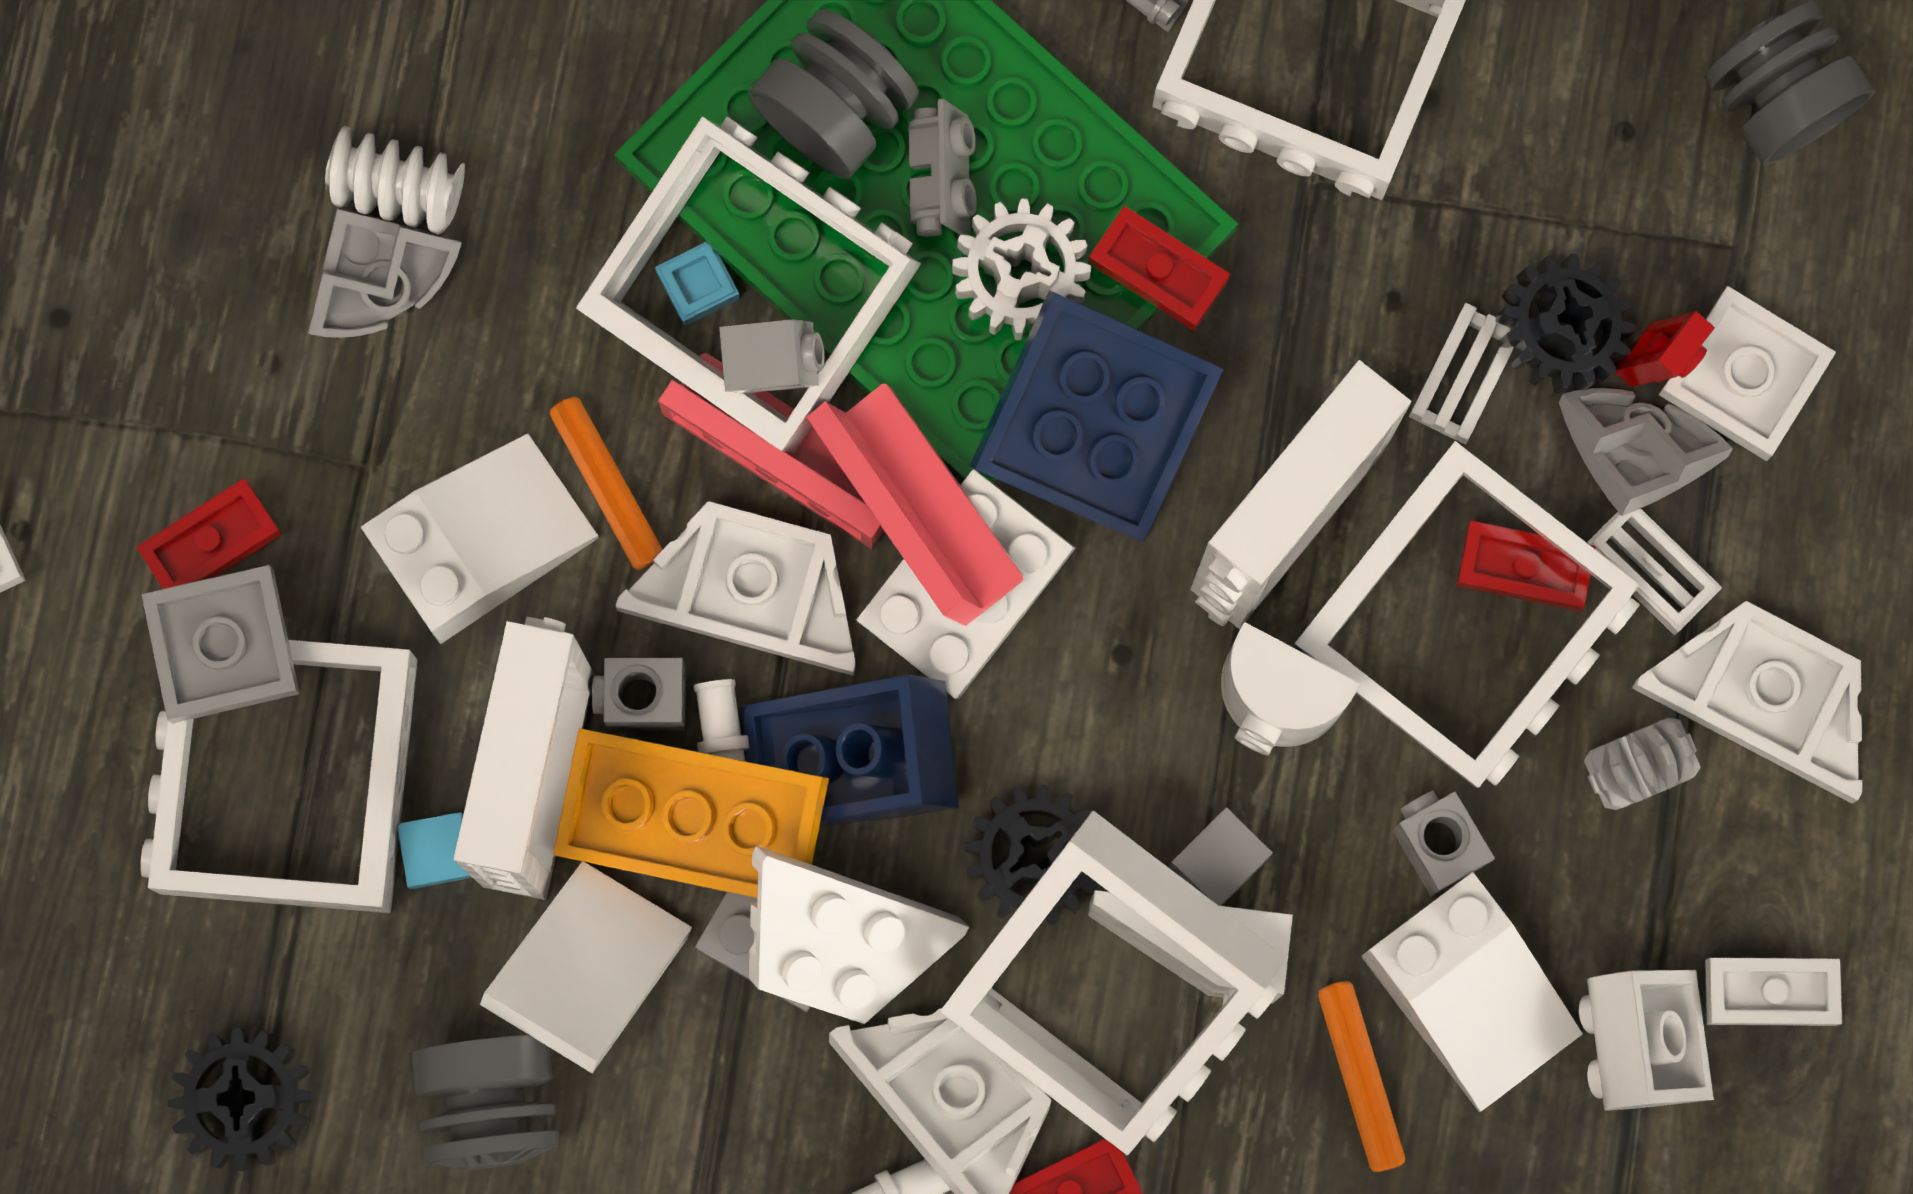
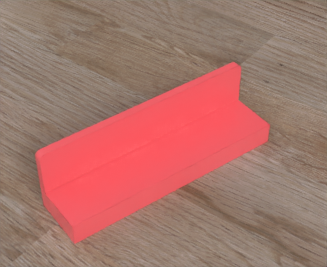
(806, 476)
(918, 503)

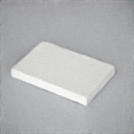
(586, 966)

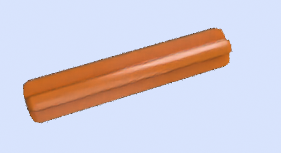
(606, 482)
(1361, 1076)

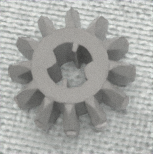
(1642, 763)

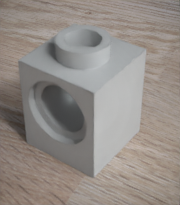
(771, 356)
(666, 710)
(1221, 858)
(1437, 870)

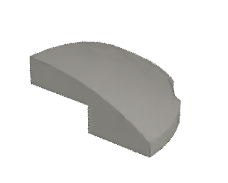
(376, 273)
(1636, 447)

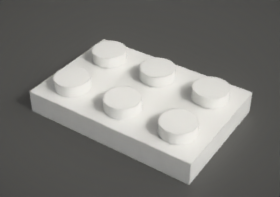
(943, 648)

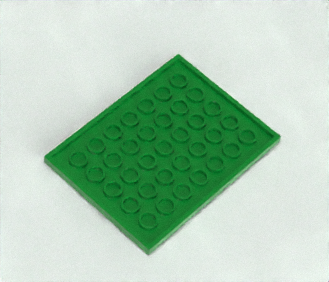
(1034, 140)

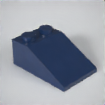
(874, 740)

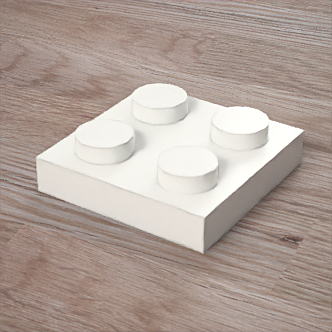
(1751, 376)

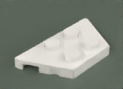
(749, 586)
(1771, 694)
(839, 938)
(949, 1097)

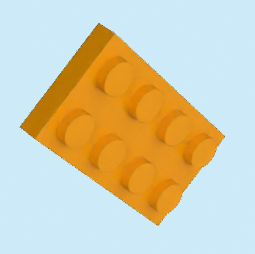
(683, 812)

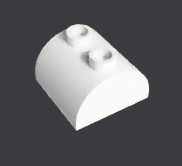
(1280, 692)
(1646, 1039)

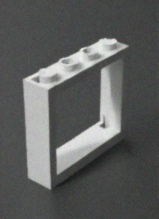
(1296, 147)
(604, 296)
(1298, 496)
(1571, 662)
(525, 759)
(383, 802)
(1173, 909)

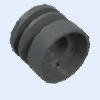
(842, 82)
(1789, 83)
(484, 1101)

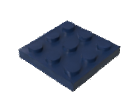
(1096, 416)

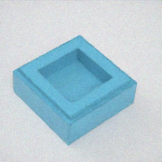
(697, 283)
(430, 849)

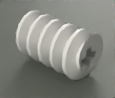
(392, 182)

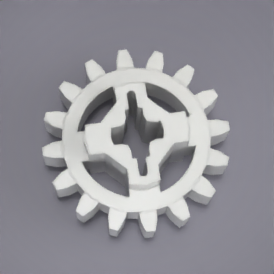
(999, 257)

